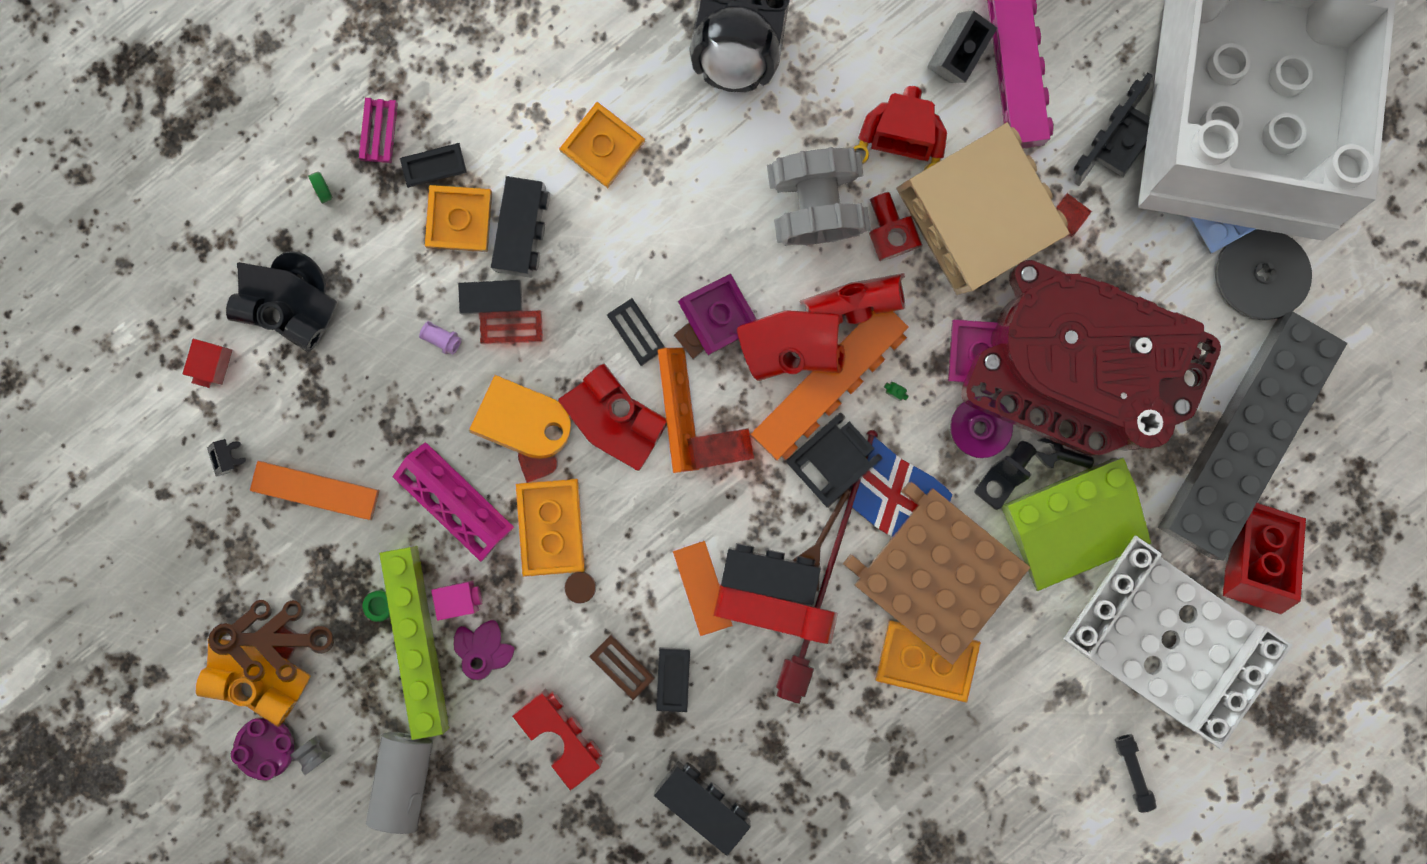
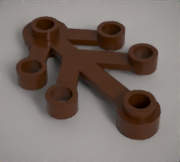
(266, 639)

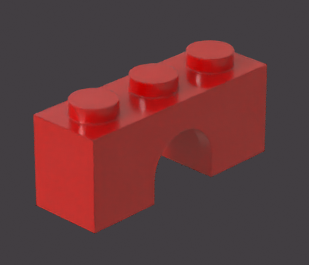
(545, 715)

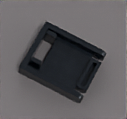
(838, 457)

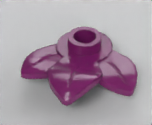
(483, 645)

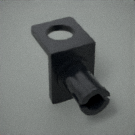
(1008, 473)

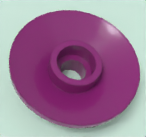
(983, 445)

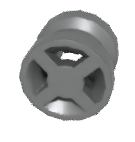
(310, 755)

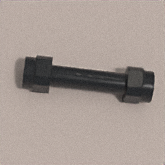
(1144, 798)

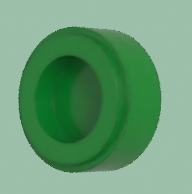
(320, 187)
(376, 606)

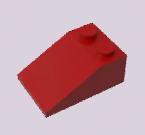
(1267, 560)

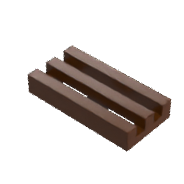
(613, 675)

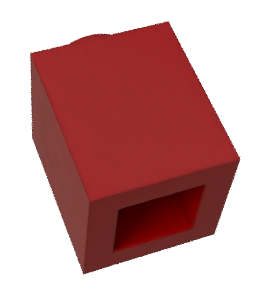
(207, 363)

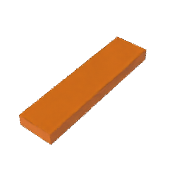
(677, 406)
(314, 490)

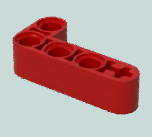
(776, 614)

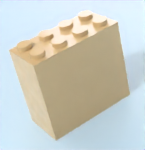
(983, 209)

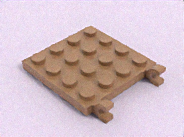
(940, 574)

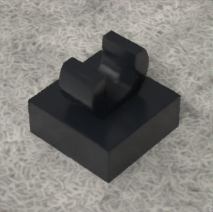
(221, 457)

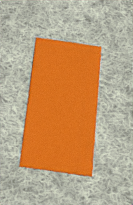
(700, 586)

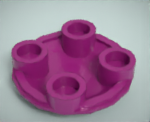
(262, 749)

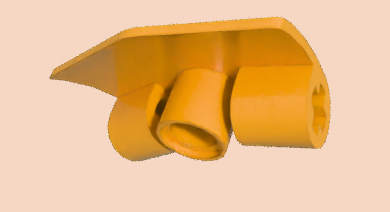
(270, 696)

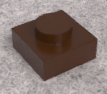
(689, 341)

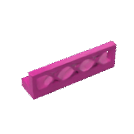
(454, 497)

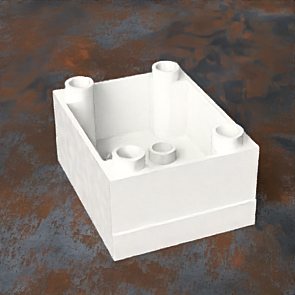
(1268, 112)

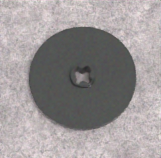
(1251, 293)

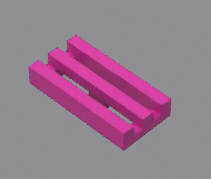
(380, 104)

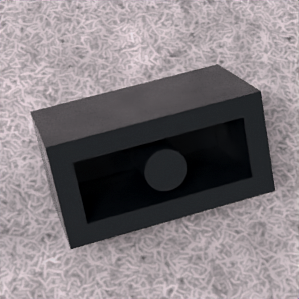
(962, 47)

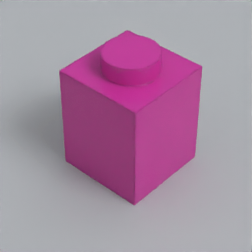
(456, 600)

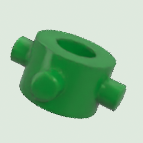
(896, 391)

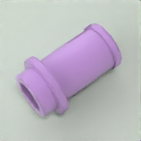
(441, 338)

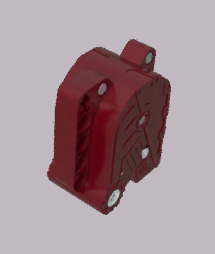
(1091, 360)

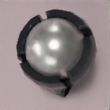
(738, 42)

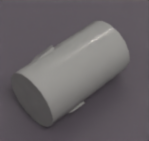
(399, 783)

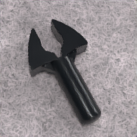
(1063, 454)

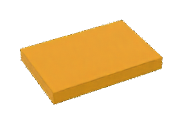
(550, 527)
(916, 666)

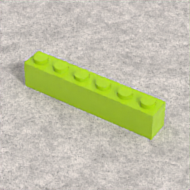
(414, 642)

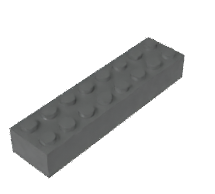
(1252, 435)

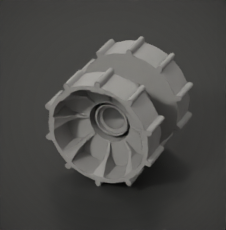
(816, 180)

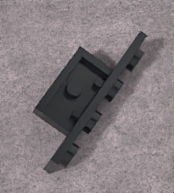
(1123, 138)

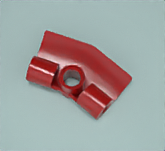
(858, 297)
(772, 339)
(592, 410)

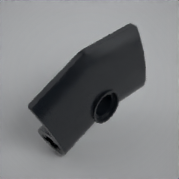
(301, 306)

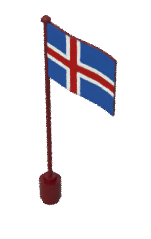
(882, 504)

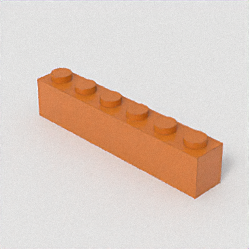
(821, 390)

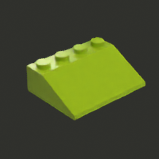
(1077, 522)

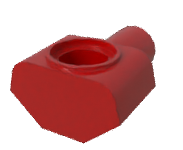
(890, 222)

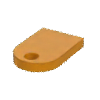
(519, 419)

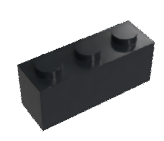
(520, 227)
(771, 574)
(703, 807)

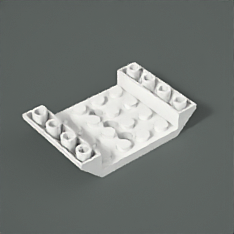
(1217, 656)

